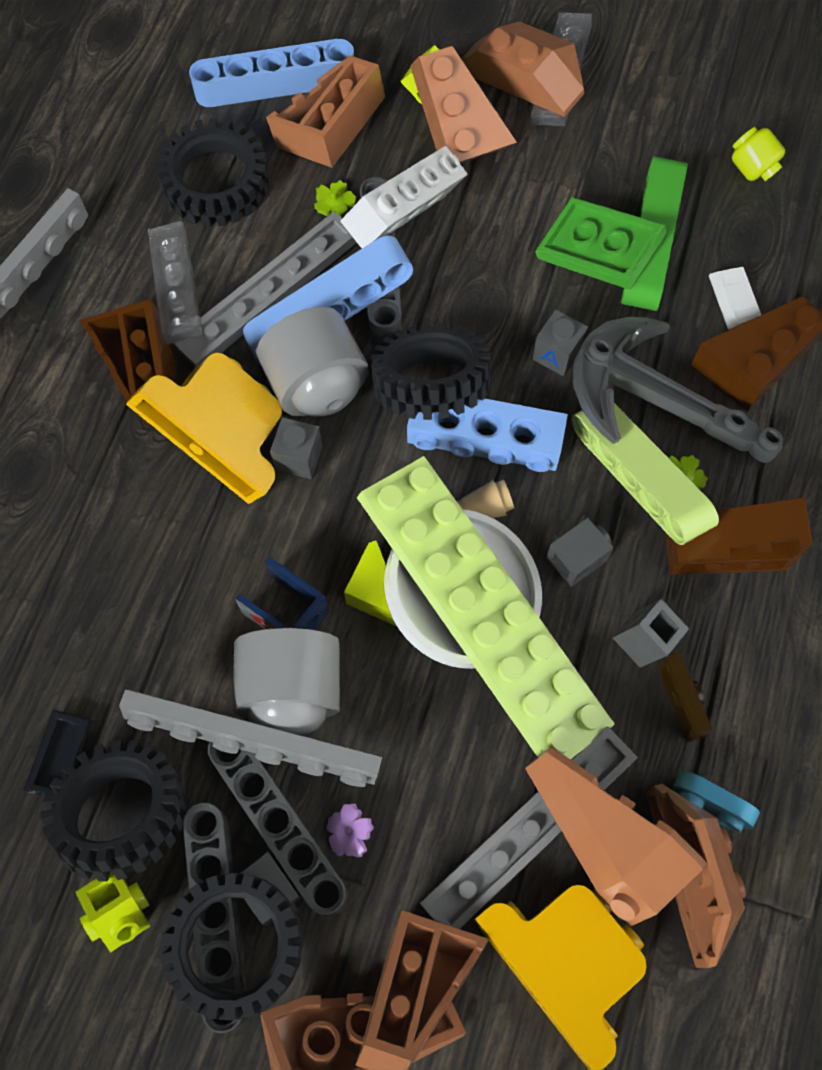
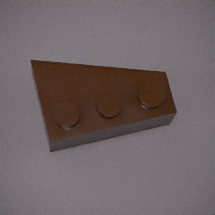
(132, 346)
(760, 351)
(746, 540)

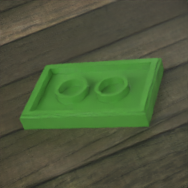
(601, 242)

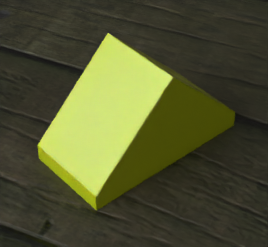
(367, 585)

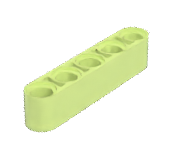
(650, 478)

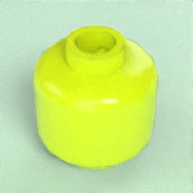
(758, 154)

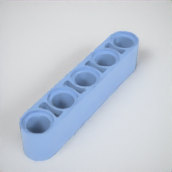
(265, 72)
(344, 287)

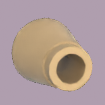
(490, 499)

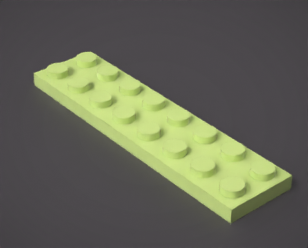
(485, 610)

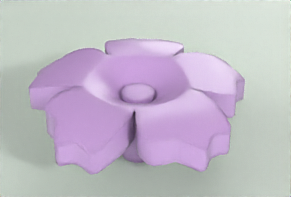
(349, 831)

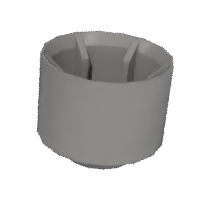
(312, 362)
(287, 678)

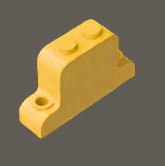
(217, 420)
(571, 964)

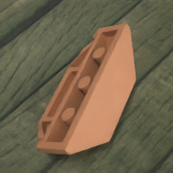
(528, 66)
(713, 899)

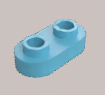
(731, 810)

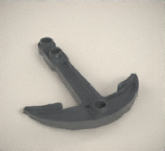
(603, 361)

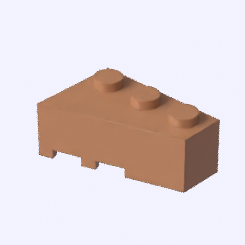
(457, 107)
(330, 114)
(415, 988)

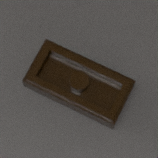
(685, 697)

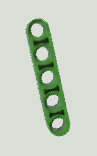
(660, 205)

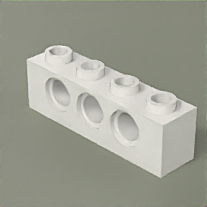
(403, 197)

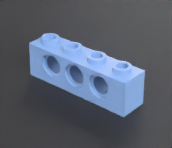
(507, 422)

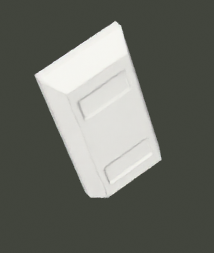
(734, 296)

